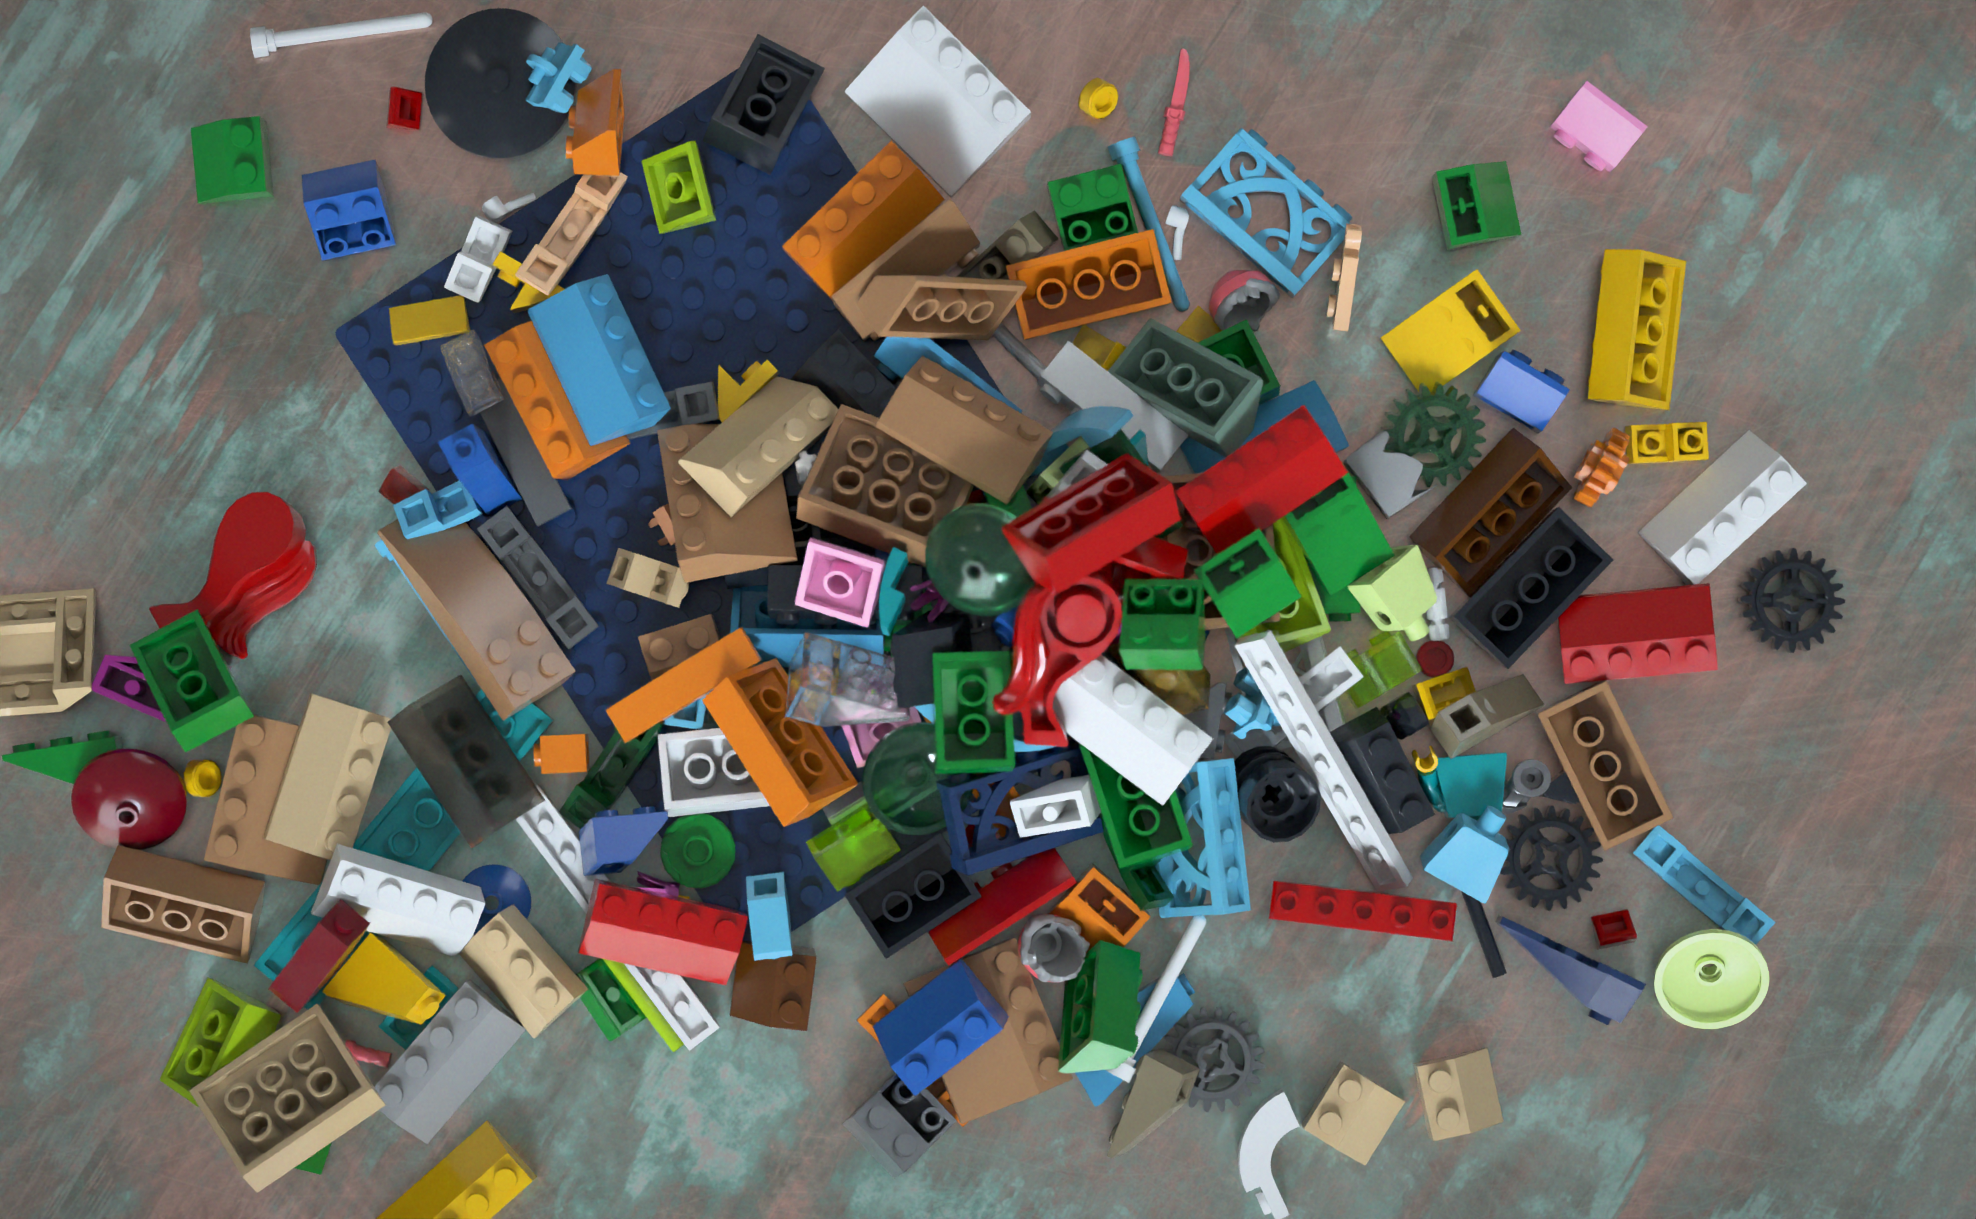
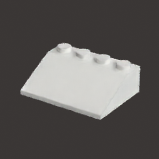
(938, 101)

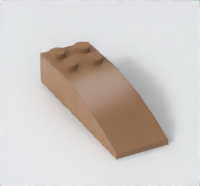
(482, 615)

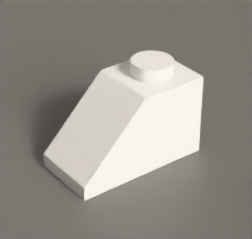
(1056, 807)

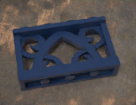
(986, 848)

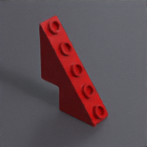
(1362, 910)

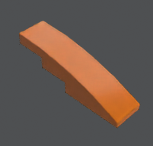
(683, 685)

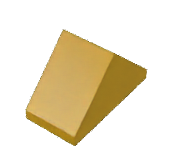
(1443, 691)

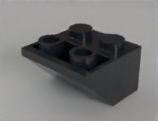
(913, 653)

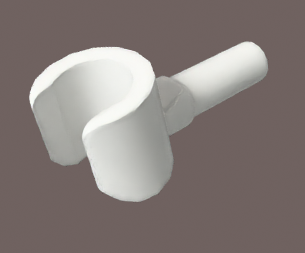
(497, 211)
(1178, 218)

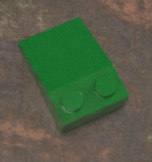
(191, 681)
(965, 725)

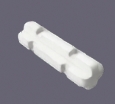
(804, 466)
(1438, 612)

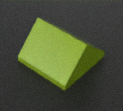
(678, 188)

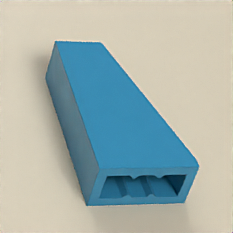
(1101, 1083)

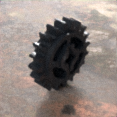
(1824, 600)
(1568, 885)

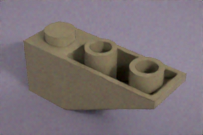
(1021, 242)
(1484, 714)
(1157, 1093)

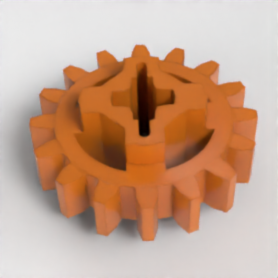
(1601, 467)

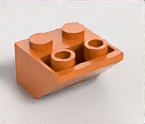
(1101, 909)

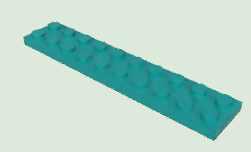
(407, 830)

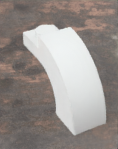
(1257, 1141)

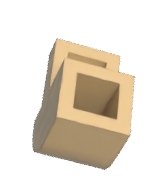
(648, 577)

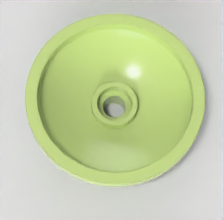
(1713, 994)

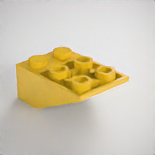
(1450, 333)

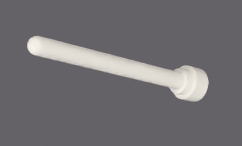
(267, 40)
(1161, 990)

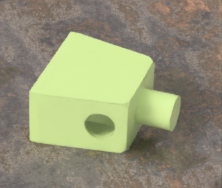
(1397, 593)

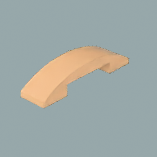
(570, 231)

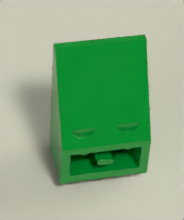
(1338, 535)

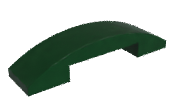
(608, 776)

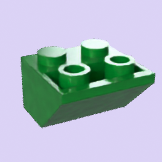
(1476, 204)
(1092, 207)
(1247, 583)
(1163, 624)

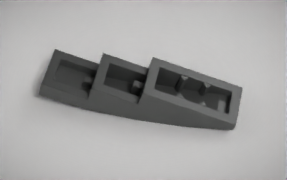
(534, 481)

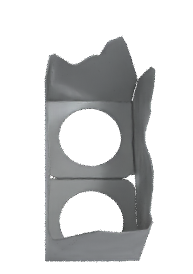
(1386, 475)

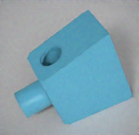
(1469, 853)

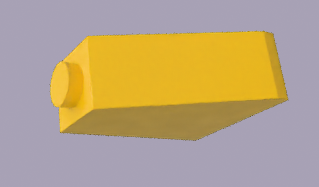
(384, 983)

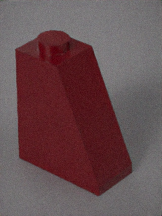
(319, 956)

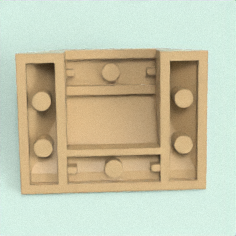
(46, 650)

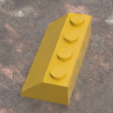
(1636, 329)
(468, 1182)

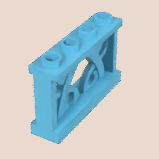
(1215, 207)
(1222, 861)

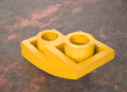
(1667, 442)

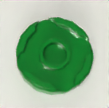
(698, 850)

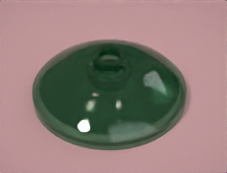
(976, 537)
(901, 801)

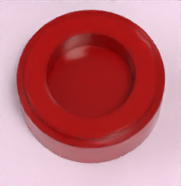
(1435, 658)

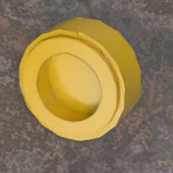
(1098, 98)
(202, 778)

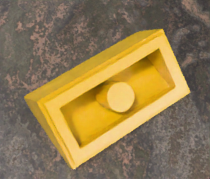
(429, 320)

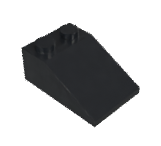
(763, 104)

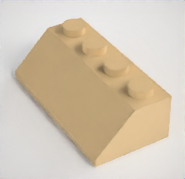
(759, 441)
(328, 777)

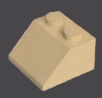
(1458, 1094)
(1352, 1113)

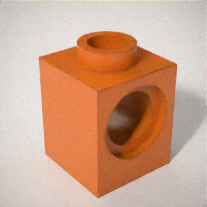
(562, 754)

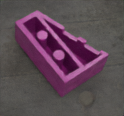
(124, 682)

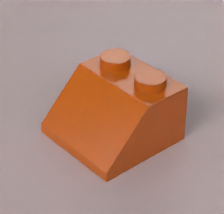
(597, 126)

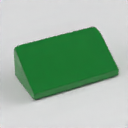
(608, 1000)

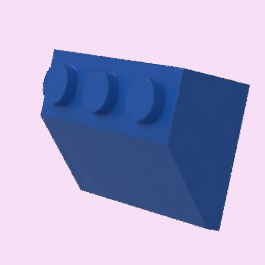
(939, 1026)

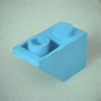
(769, 916)

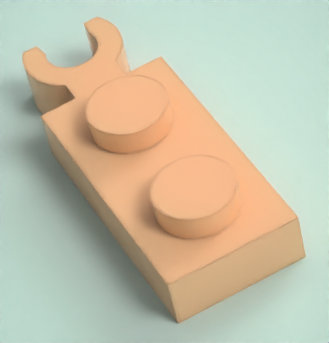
(1345, 271)

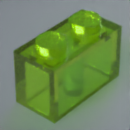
(853, 847)

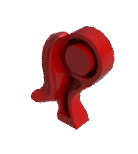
(253, 570)
(1051, 644)

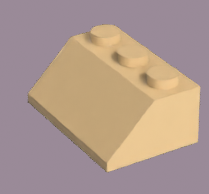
(523, 970)

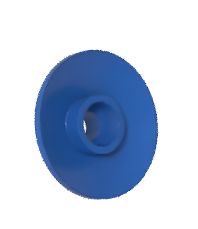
(503, 884)

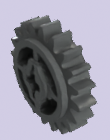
(1226, 1029)

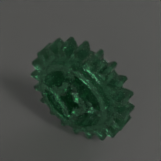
(1446, 428)

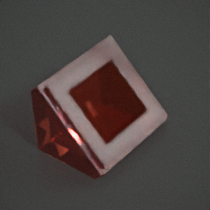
(400, 485)

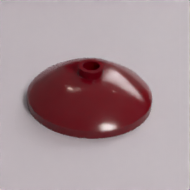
(132, 783)

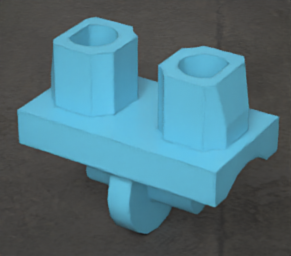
(552, 73)
(1249, 711)

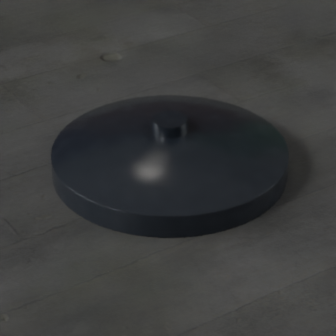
(481, 84)

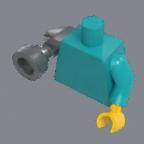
(1478, 781)

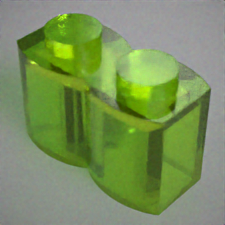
(1383, 667)

